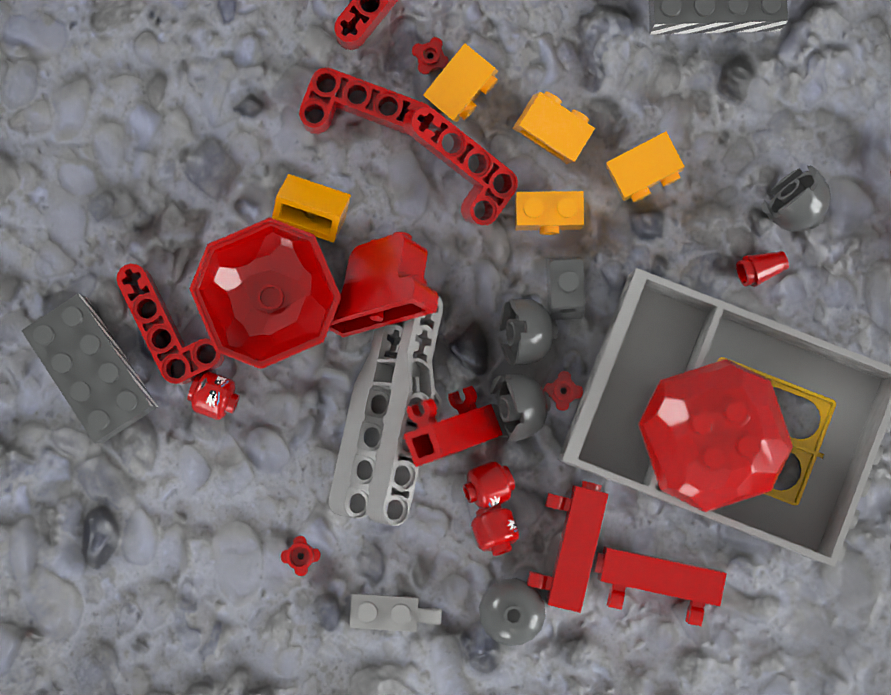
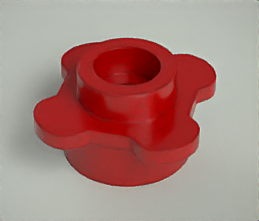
(428, 65)
(563, 381)
(300, 546)

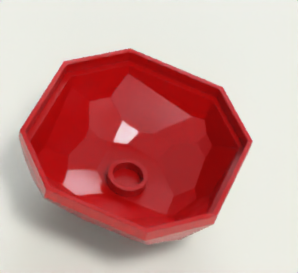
(265, 293)
(715, 435)

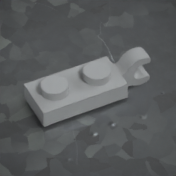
(390, 612)

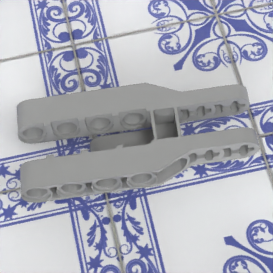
(393, 386)

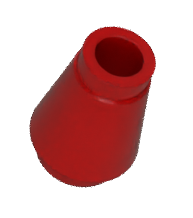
(761, 267)

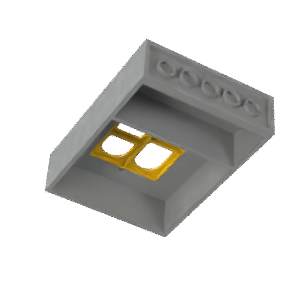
(674, 329)

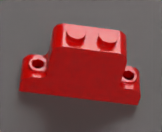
(384, 285)

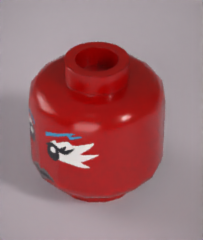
(213, 395)
(489, 485)
(495, 530)

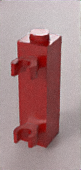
(451, 435)
(576, 546)
(660, 576)

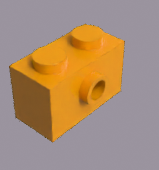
(461, 84)
(554, 127)
(645, 167)
(311, 207)
(549, 211)

